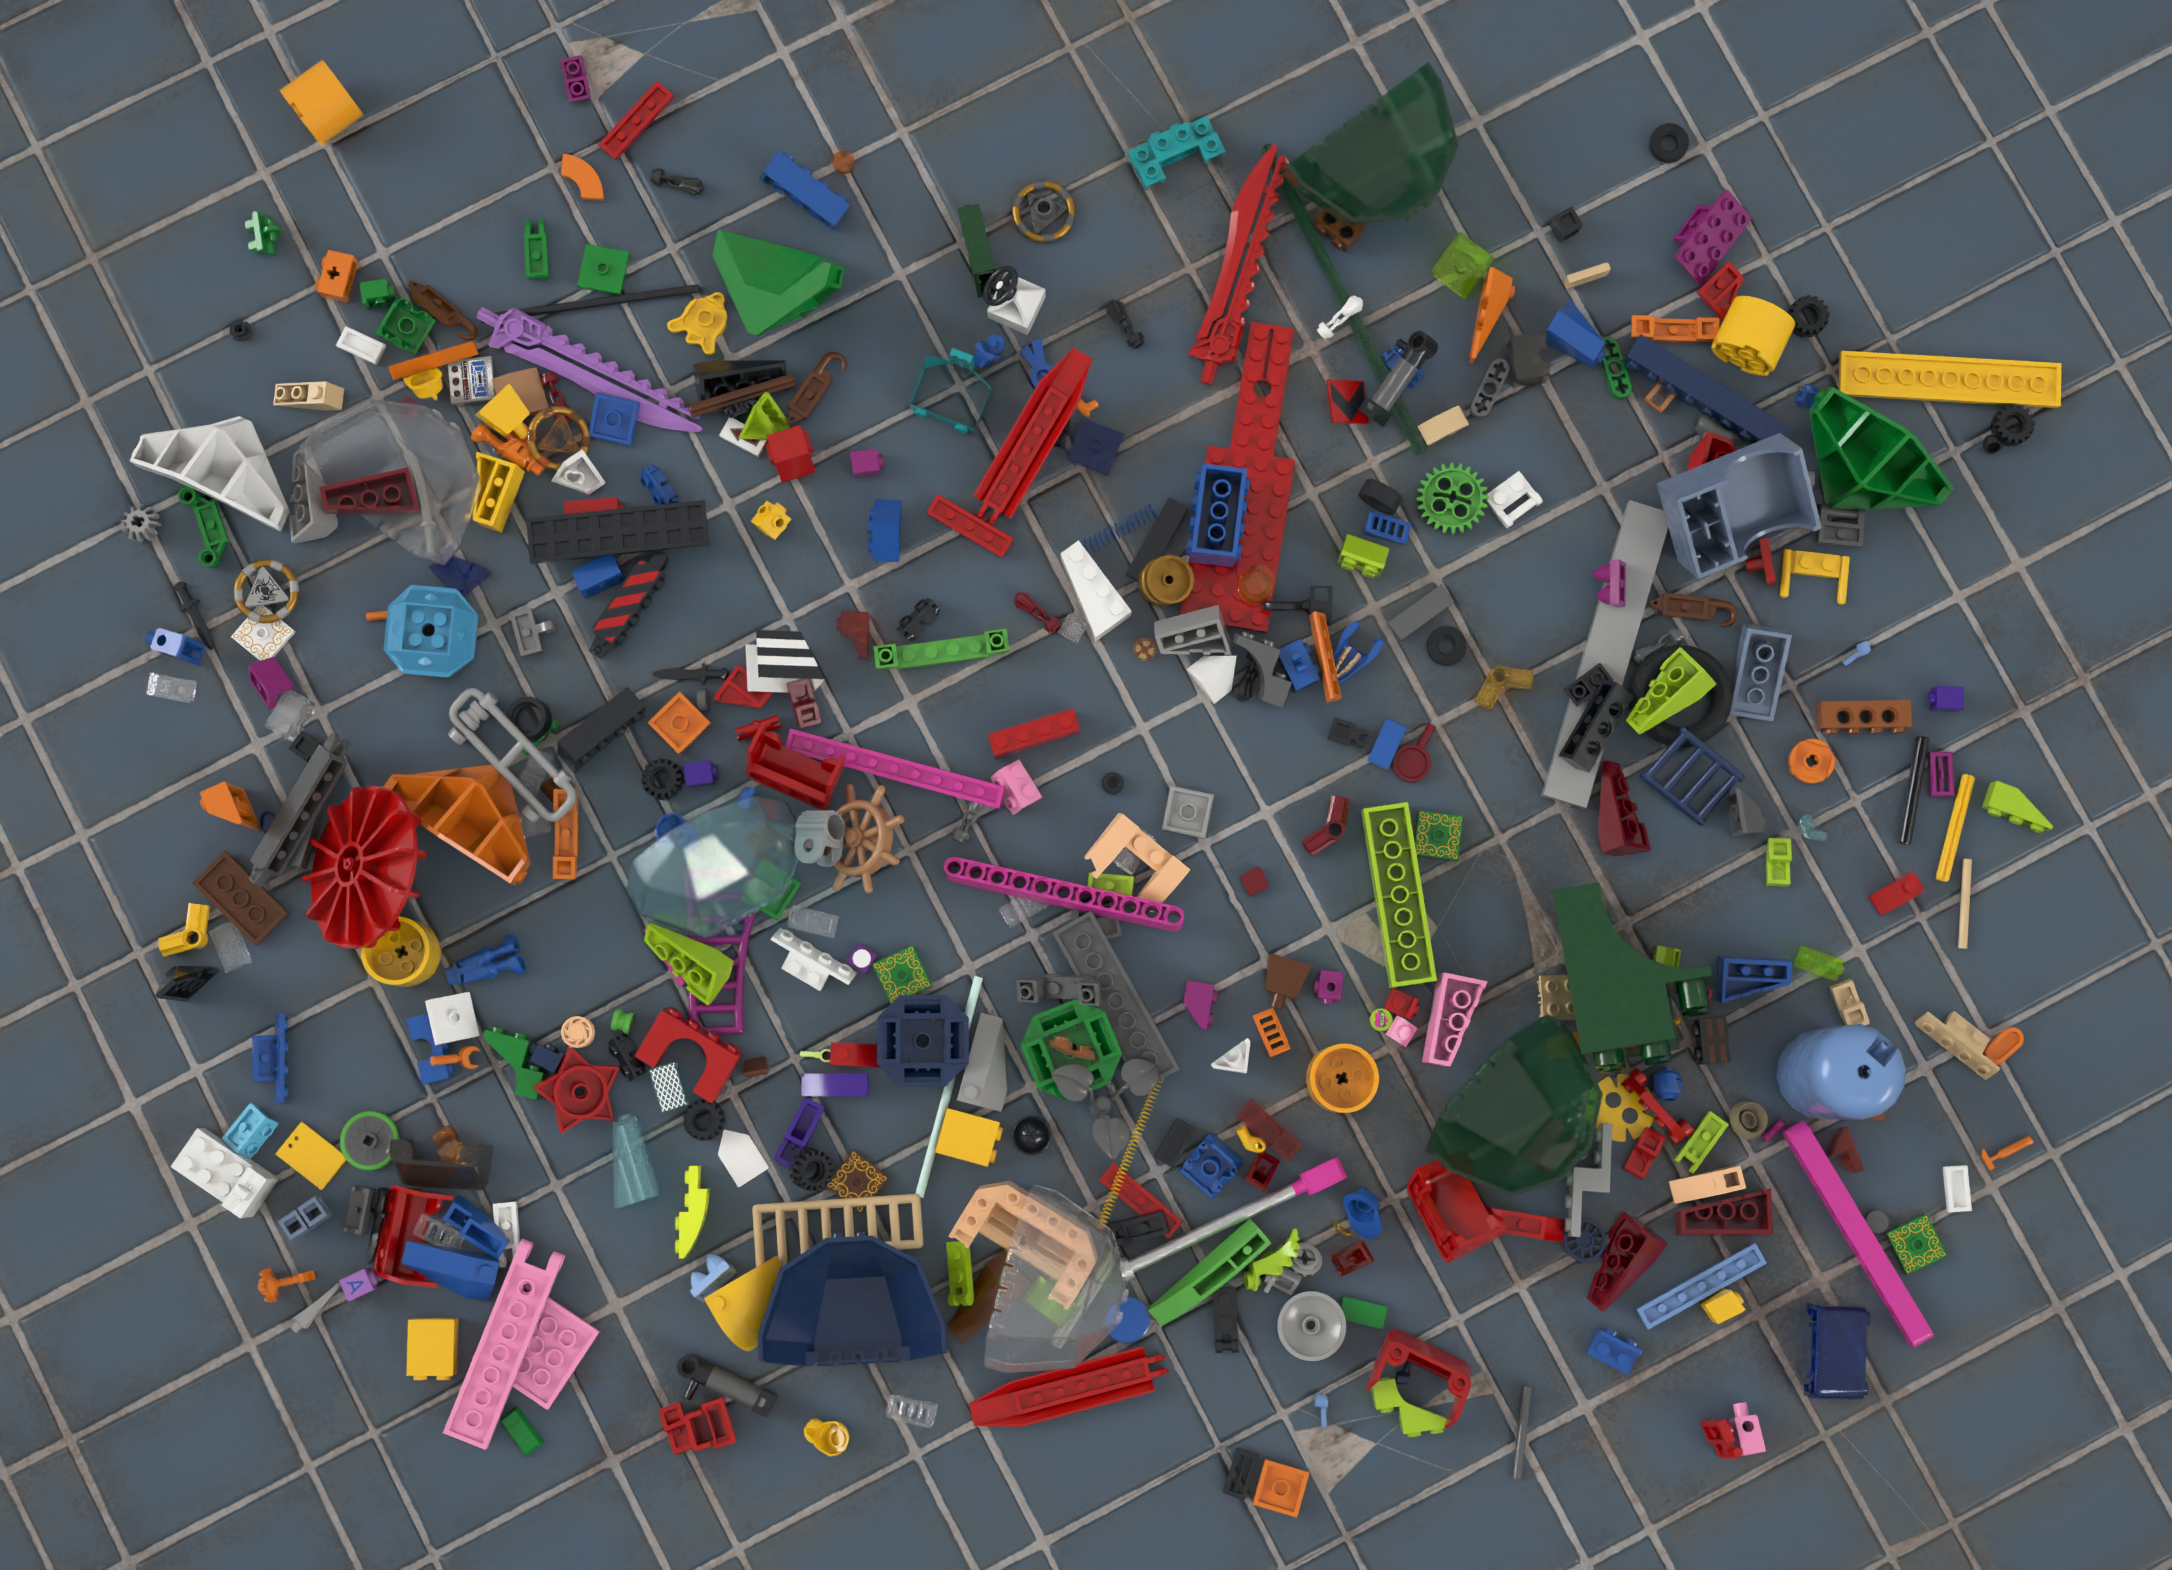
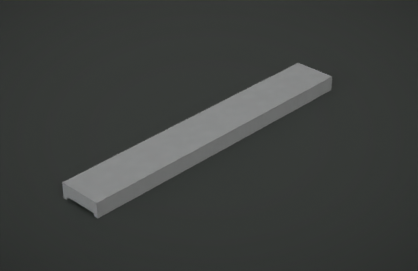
(1611, 638)

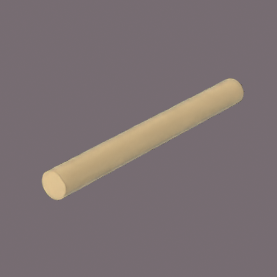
(1964, 903)

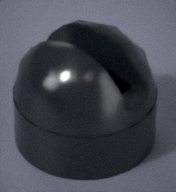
(1992, 444)

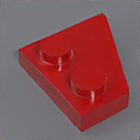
(1721, 289)
(735, 691)

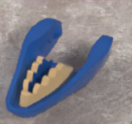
(1349, 659)

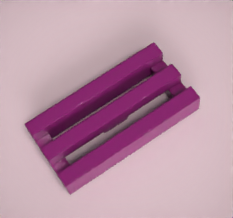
(1932, 774)

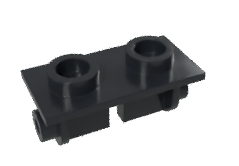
(922, 611)
(620, 1050)

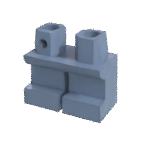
(307, 1218)

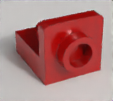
(1402, 1004)

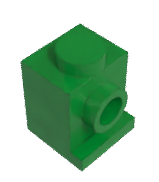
(377, 293)

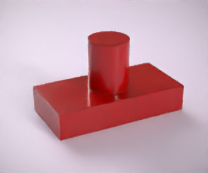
(1763, 562)

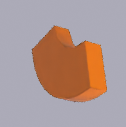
(583, 176)

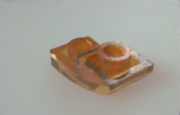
(1064, 1046)

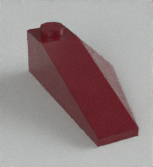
(1618, 824)
(1627, 1257)

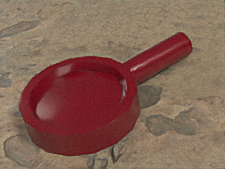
(1412, 761)

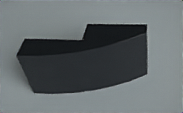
(1587, 684)

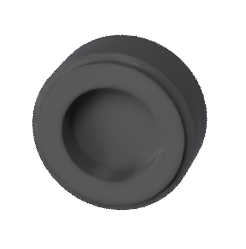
(703, 699)
(1877, 1221)

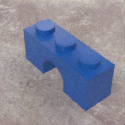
(420, 1029)

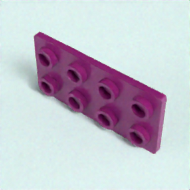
(1710, 235)

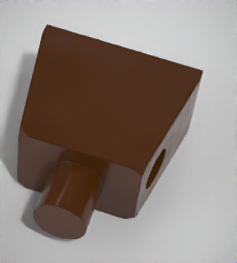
(1284, 979)

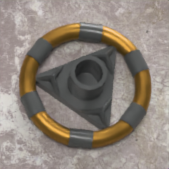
(1044, 211)

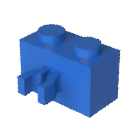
(1298, 665)

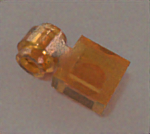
(451, 1149)

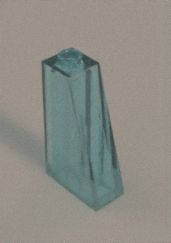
(632, 1165)

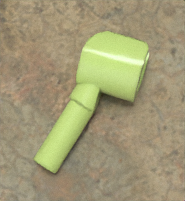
(816, 1054)

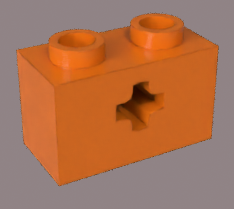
(341, 286)

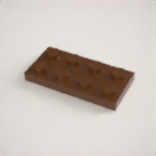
(239, 899)

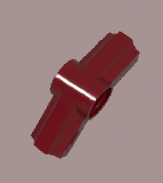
(1337, 816)

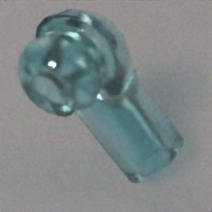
(1808, 830)

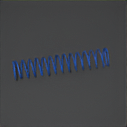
(1121, 528)

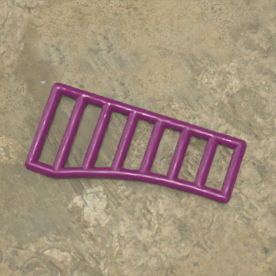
(737, 984)

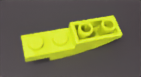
(691, 1221)

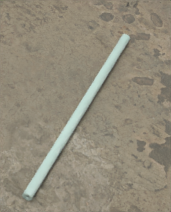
(945, 1099)

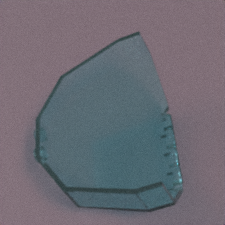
(717, 867)

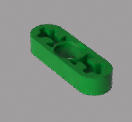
(1625, 381)

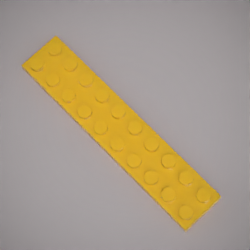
(1950, 379)

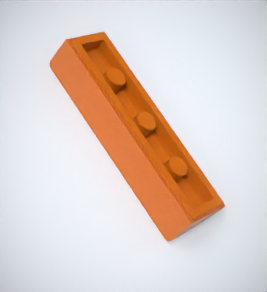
(433, 359)
(1325, 657)

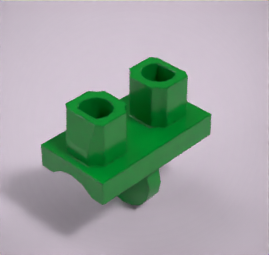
(264, 231)

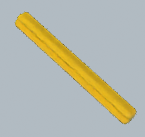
(1955, 828)

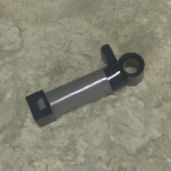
(1416, 351)
(727, 1384)

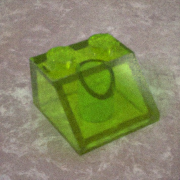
(1462, 265)

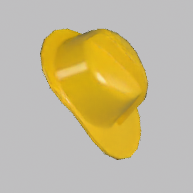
(425, 383)

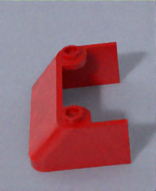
(792, 772)
(403, 1210)
(1403, 1347)

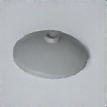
(1319, 1341)

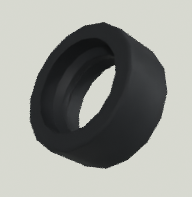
(1380, 496)
(545, 721)

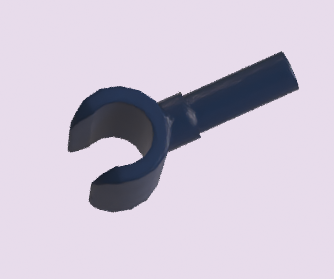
(1403, 1377)

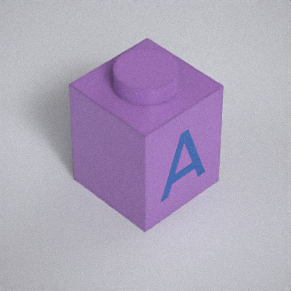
(359, 1284)

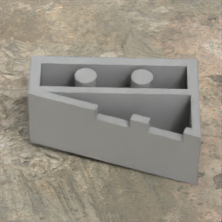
(1193, 632)

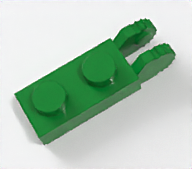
(536, 251)

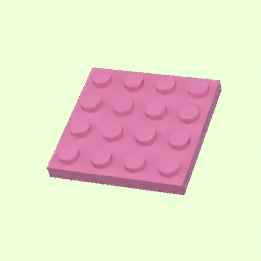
(553, 1352)

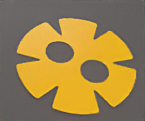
(1614, 1115)

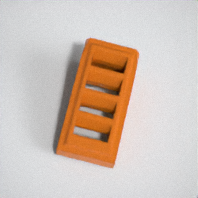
(1271, 1052)

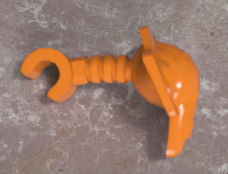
(269, 1284)

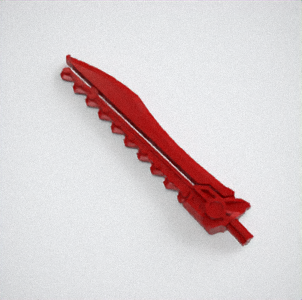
(1227, 332)

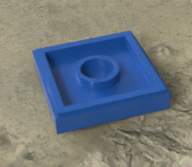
(614, 418)

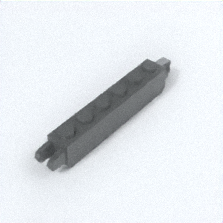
(299, 810)

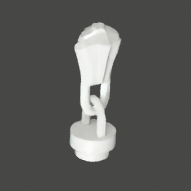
(1351, 307)

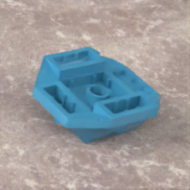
(454, 635)

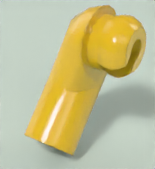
(1250, 1142)

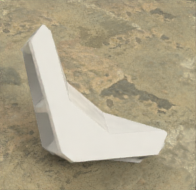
(220, 462)

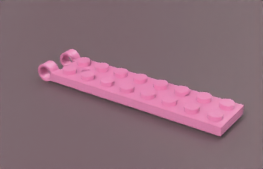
(502, 1348)

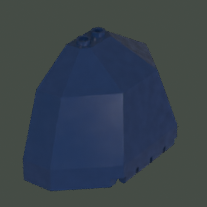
(851, 1302)

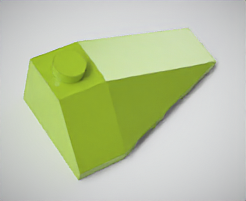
(696, 963)

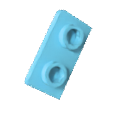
(249, 1131)

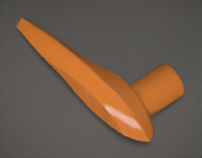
(1085, 408)

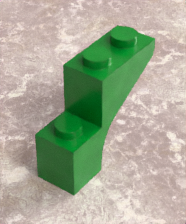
(516, 1052)

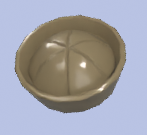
(1748, 1119)

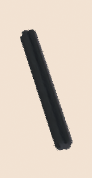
(1913, 790)

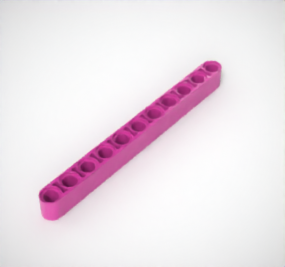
(1055, 886)
(1858, 1234)

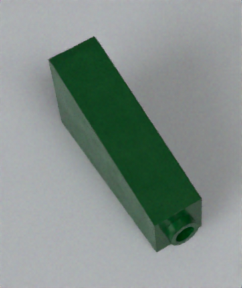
(977, 246)

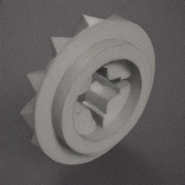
(1313, 1259)

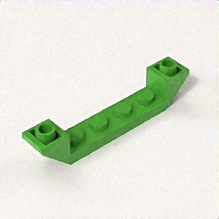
(942, 651)

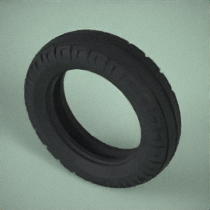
(1720, 694)

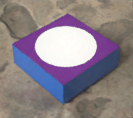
(861, 958)

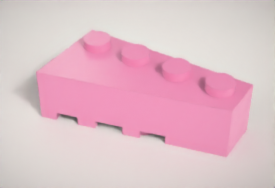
(1450, 1015)

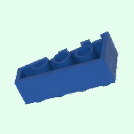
(804, 189)

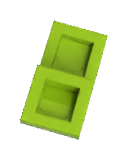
(1778, 862)

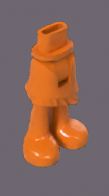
(513, 450)

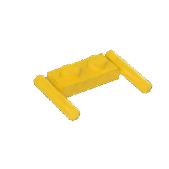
(1815, 565)

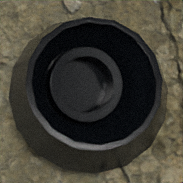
(1031, 1135)

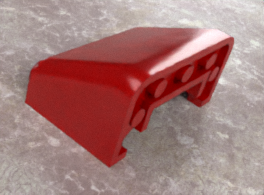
(1452, 1211)

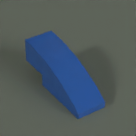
(476, 1227)

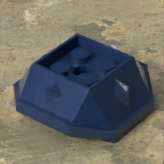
(946, 1034)

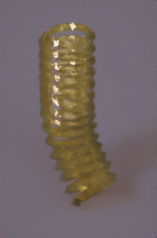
(1344, 1233)

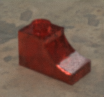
(855, 627)

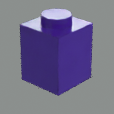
(1946, 698)
(700, 773)

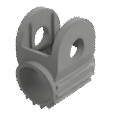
(815, 831)

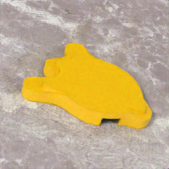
(703, 320)

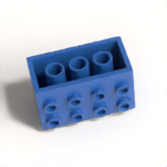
(1218, 515)

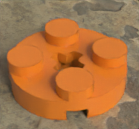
(1816, 773)

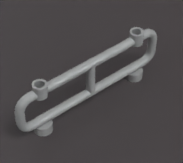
(462, 732)

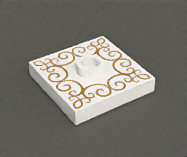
(263, 639)

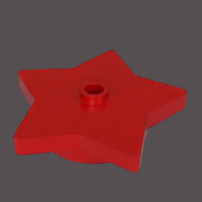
(573, 1107)

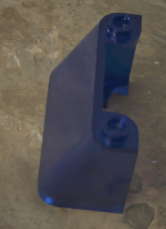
(1837, 1352)

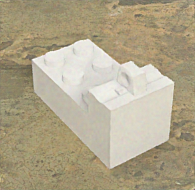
(224, 1174)

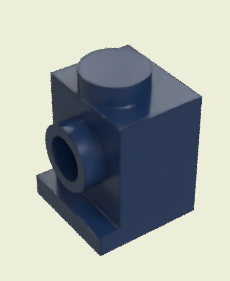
(547, 1057)

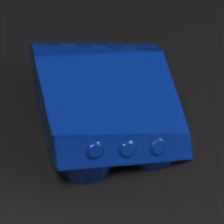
(1211, 1165)

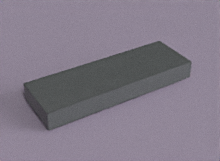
(1420, 612)

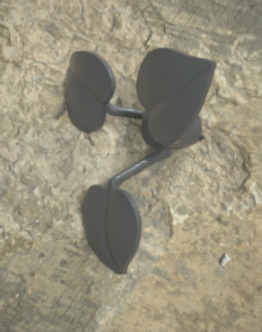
(1074, 1084)

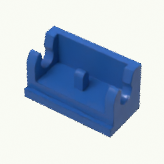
(598, 576)

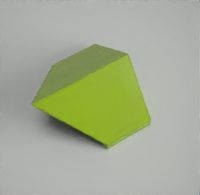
(764, 419)

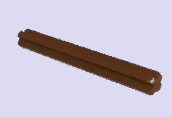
(741, 395)

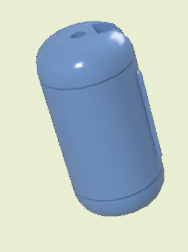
(1841, 1073)

